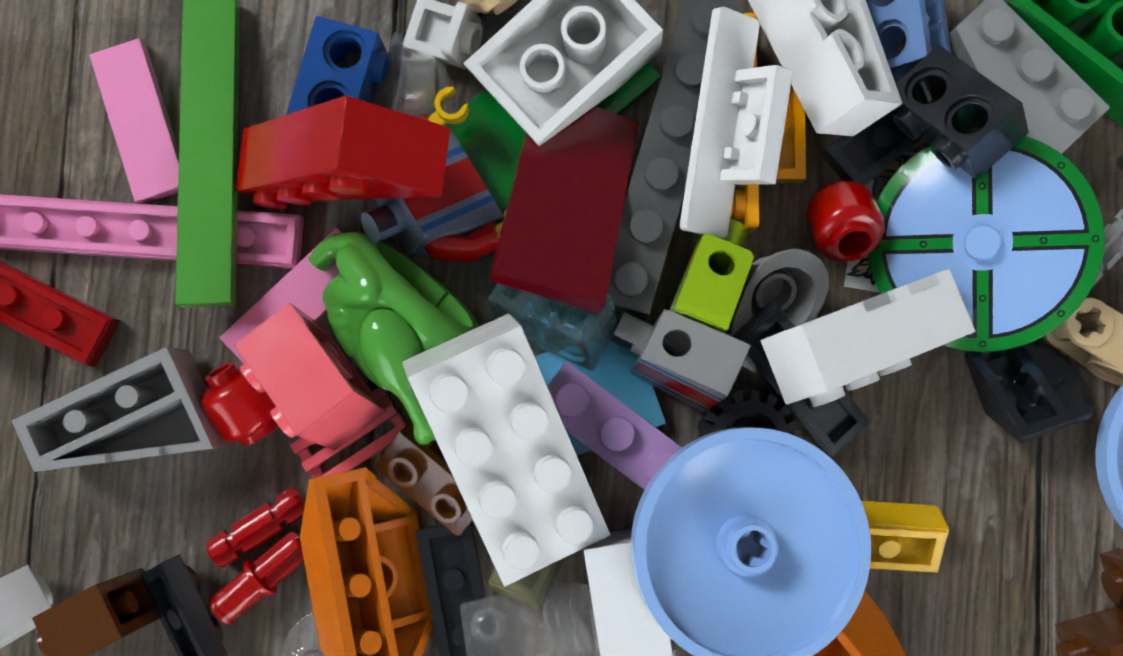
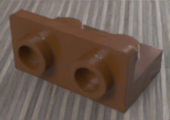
(425, 478)

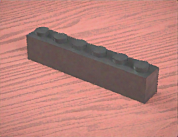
(662, 165)

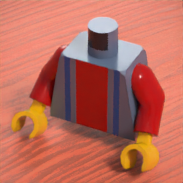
(448, 227)

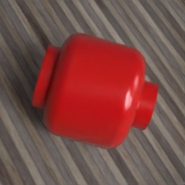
(845, 221)
(236, 407)

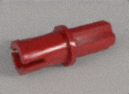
(257, 579)

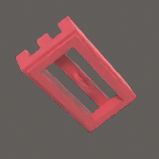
(312, 463)

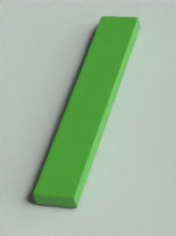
(208, 154)

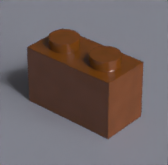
(95, 617)

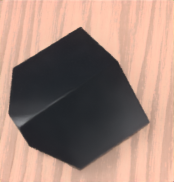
(1029, 389)

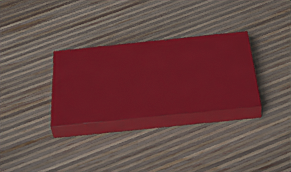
(567, 211)

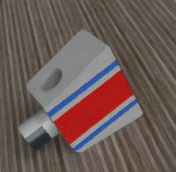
(701, 360)

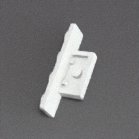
(735, 123)

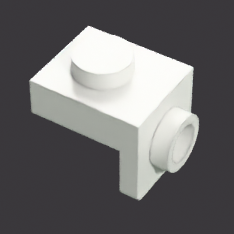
(444, 31)

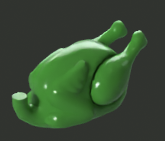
(387, 312)

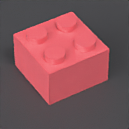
(307, 379)

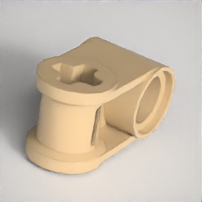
(1093, 339)

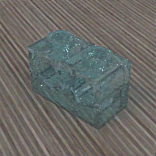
(556, 326)

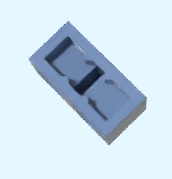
(917, 20)

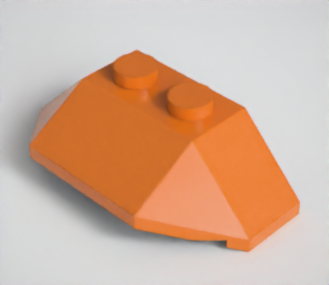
(364, 568)

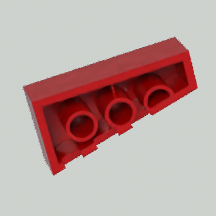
(342, 154)

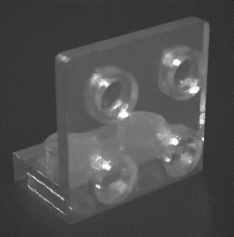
(512, 628)

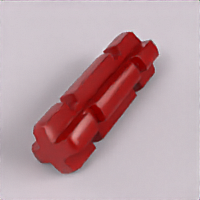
(256, 527)

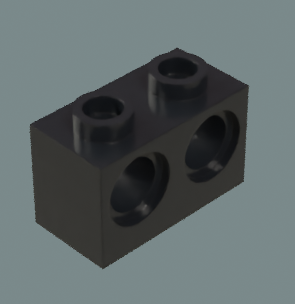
(964, 103)

